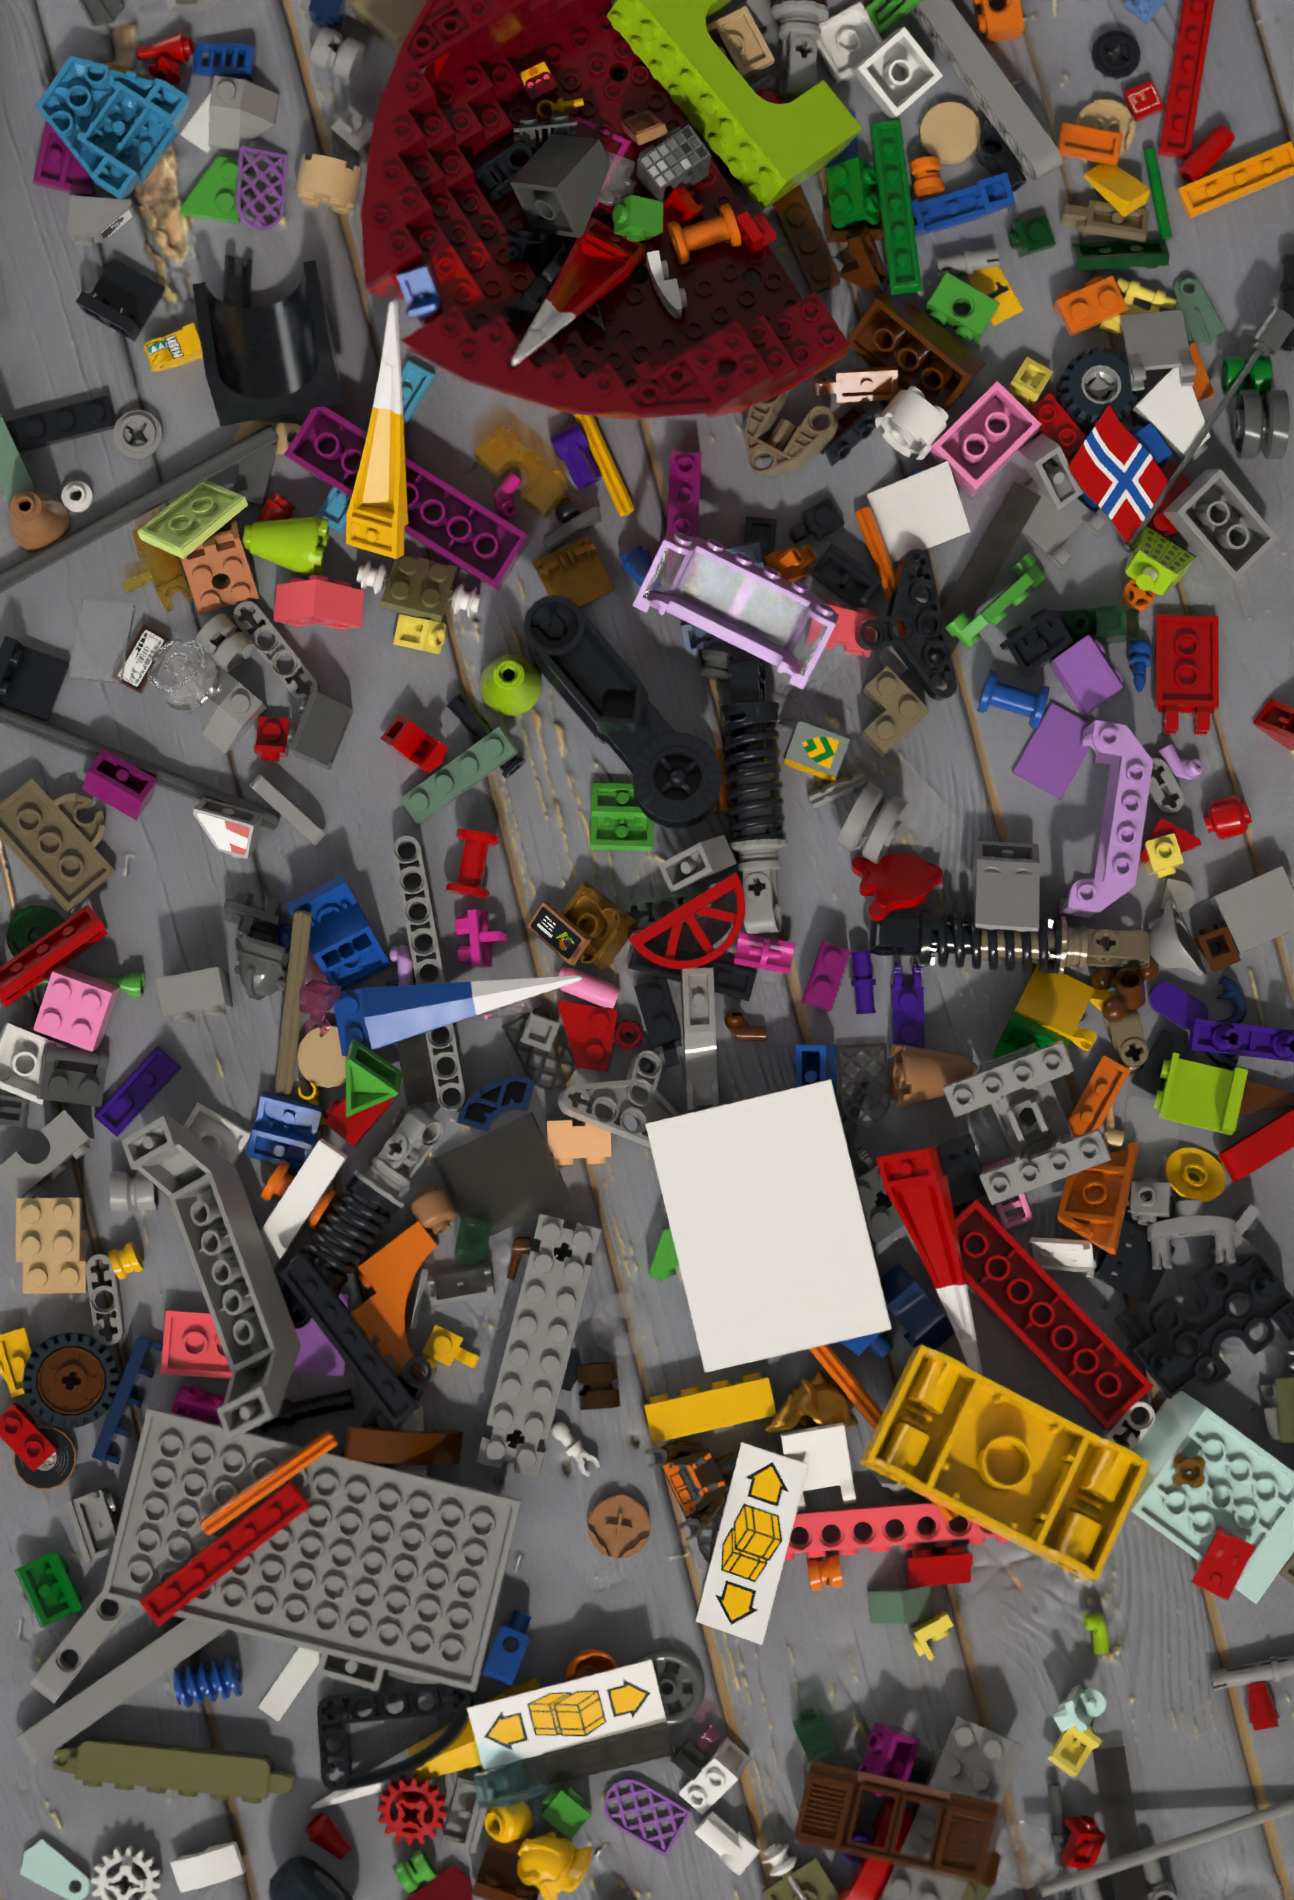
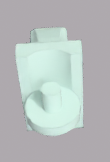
(1080, 1708)

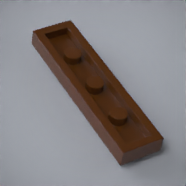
(806, 242)

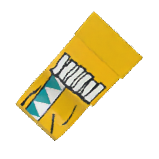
(174, 349)

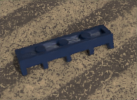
(123, 1398)

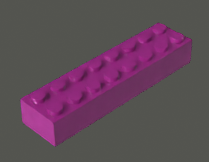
(436, 511)

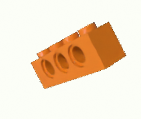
(1002, 24)

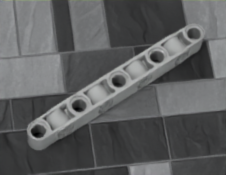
(85, 1640)

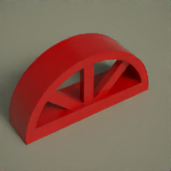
(685, 912)

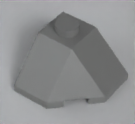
(239, 112)
(229, 713)

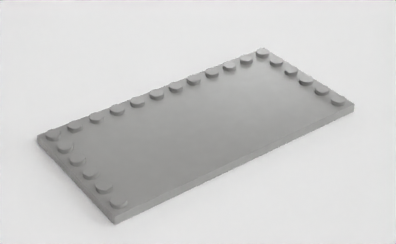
(370, 1573)

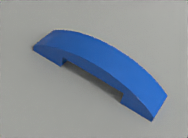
(962, 205)

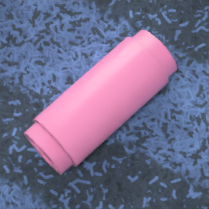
(590, 988)

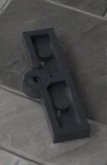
(539, 287)

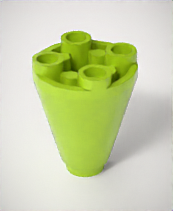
(290, 543)
(512, 696)

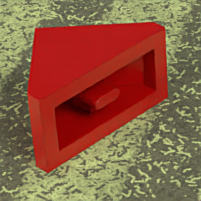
(1278, 722)
(1162, 828)

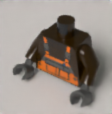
(694, 1480)

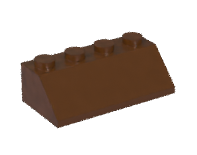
(925, 354)

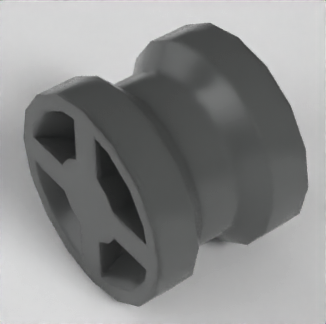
(715, 665)

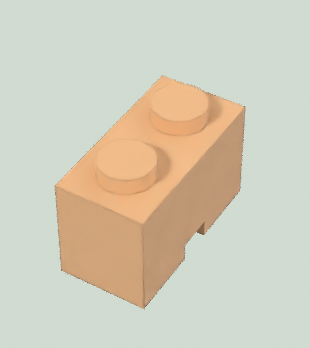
(577, 1142)

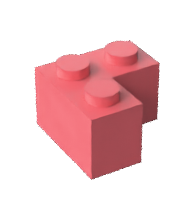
(319, 602)

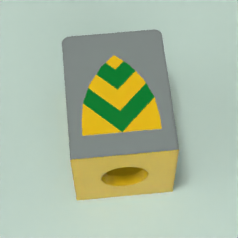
(816, 751)

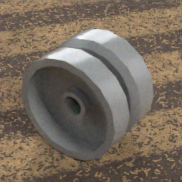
(870, 821)

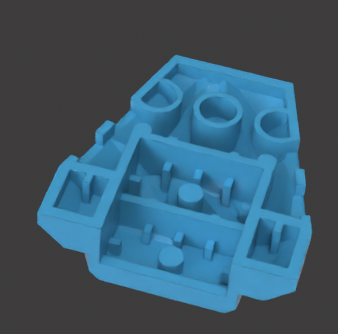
(113, 121)

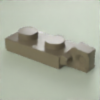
(1105, 220)

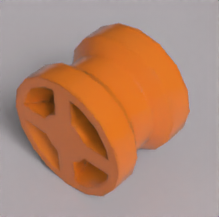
(1136, 602)

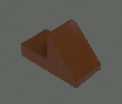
(868, 268)

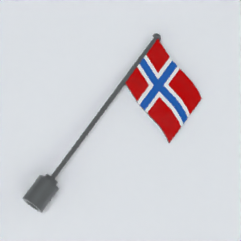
(1123, 474)

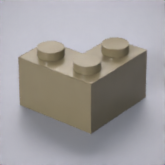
(899, 708)

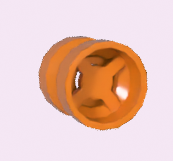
(926, 176)
(824, 1573)

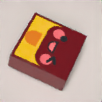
(538, 81)

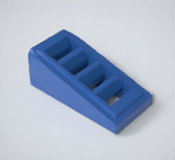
(235, 50)

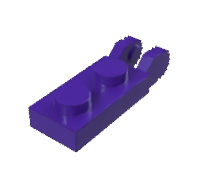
(907, 1008)

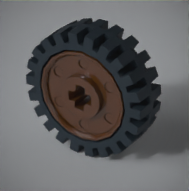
(84, 1400)

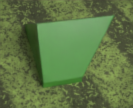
(368, 1079)

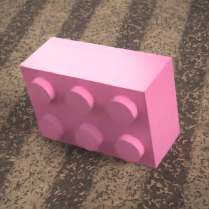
(985, 438)

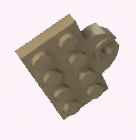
(55, 843)

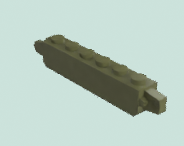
(174, 1768)

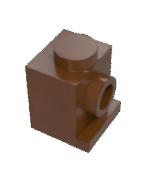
(1227, 951)

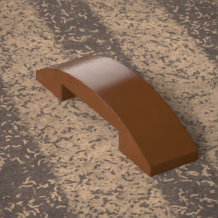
(403, 1446)

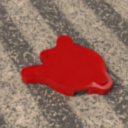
(895, 882)

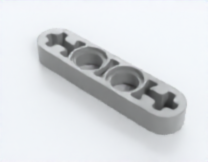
(276, 652)

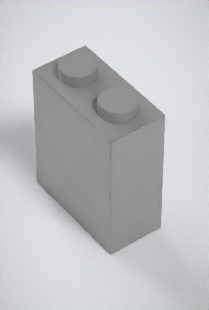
(1257, 909)

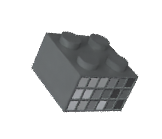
(672, 164)

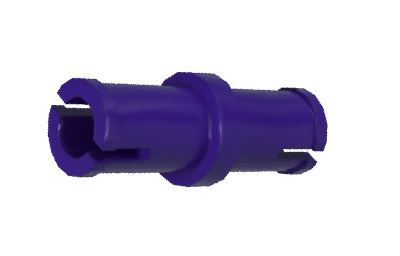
(863, 982)

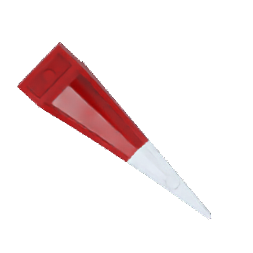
(590, 271)
(925, 1206)

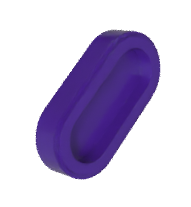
(1176, 1005)

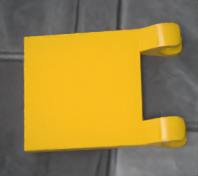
(1060, 1004)

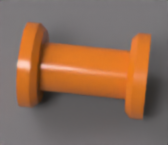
(704, 233)
(279, 1184)

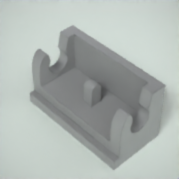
(461, 1284)
(465, 1818)

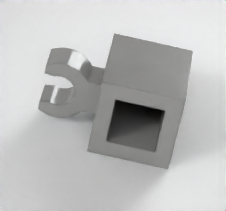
(352, 131)

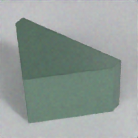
(900, 1605)

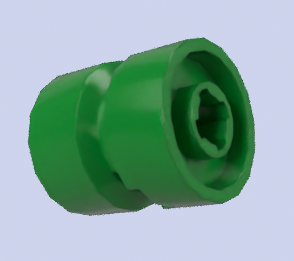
(1258, 377)

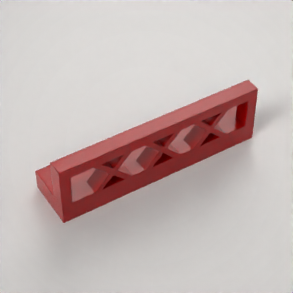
(49, 953)

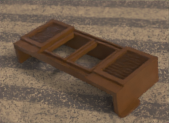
(962, 1837)

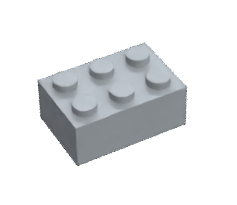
(1220, 525)

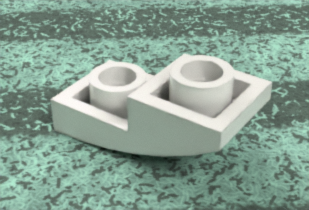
(667, 290)
(208, 1867)

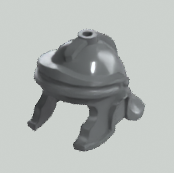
(261, 967)

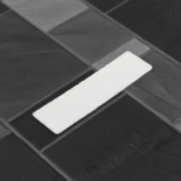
(290, 1683)

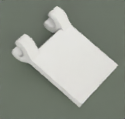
(827, 1457)

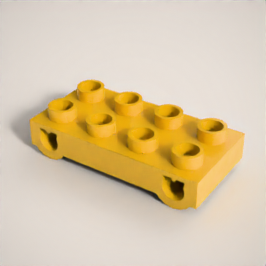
(1005, 1463)

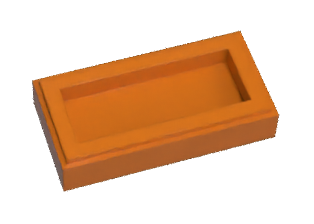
(1089, 143)

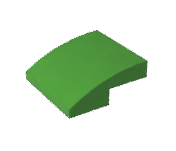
(618, 820)

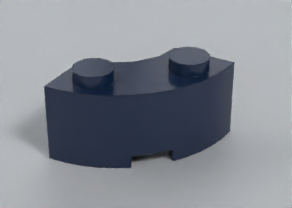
(495, 1100)
(915, 1310)

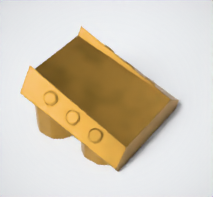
(601, 922)

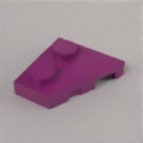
(59, 168)

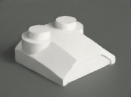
(21, 1061)

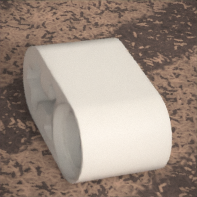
(1129, 1438)

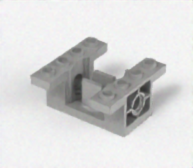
(1042, 1147)

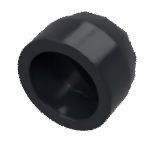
(565, 510)

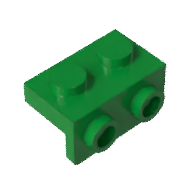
(852, 193)
(1023, 1032)
(49, 1588)

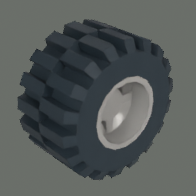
(1094, 383)

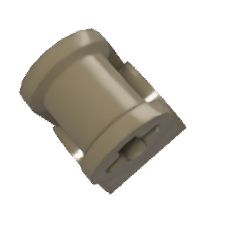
(1128, 1034)

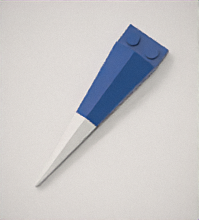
(397, 1013)

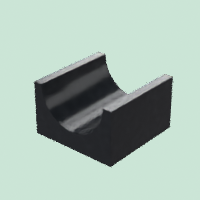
(269, 356)

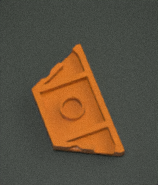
(1097, 1199)

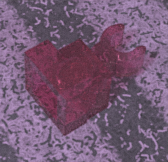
(317, 999)

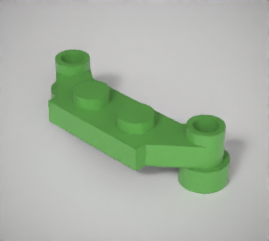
(1028, 576)

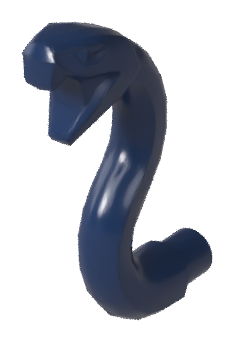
(1233, 992)

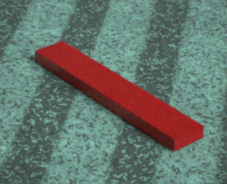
(1186, 78)
(225, 1553)

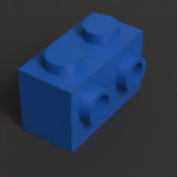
(815, 1064)

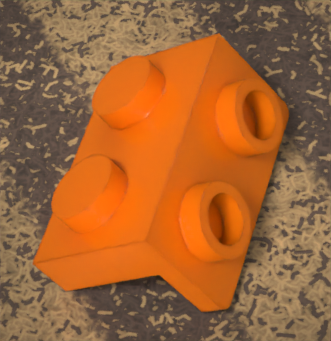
(1090, 305)

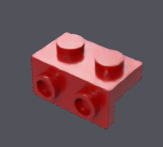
(938, 1568)

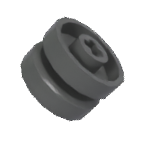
(1261, 424)

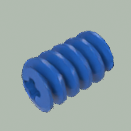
(208, 1682)

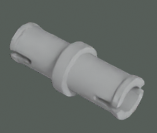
(967, 262)

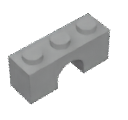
(66, 1141)

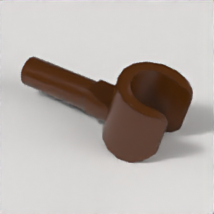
(521, 1245)

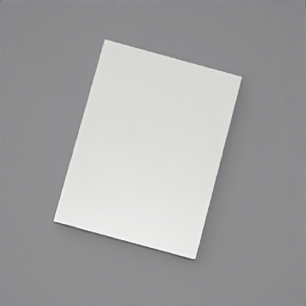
(768, 1226)

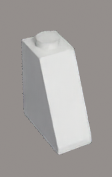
(1174, 414)

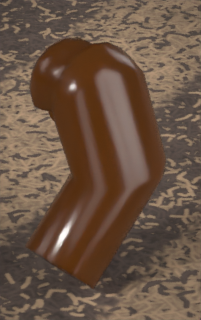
(741, 1029)

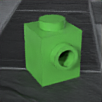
(638, 218)
(565, 1810)

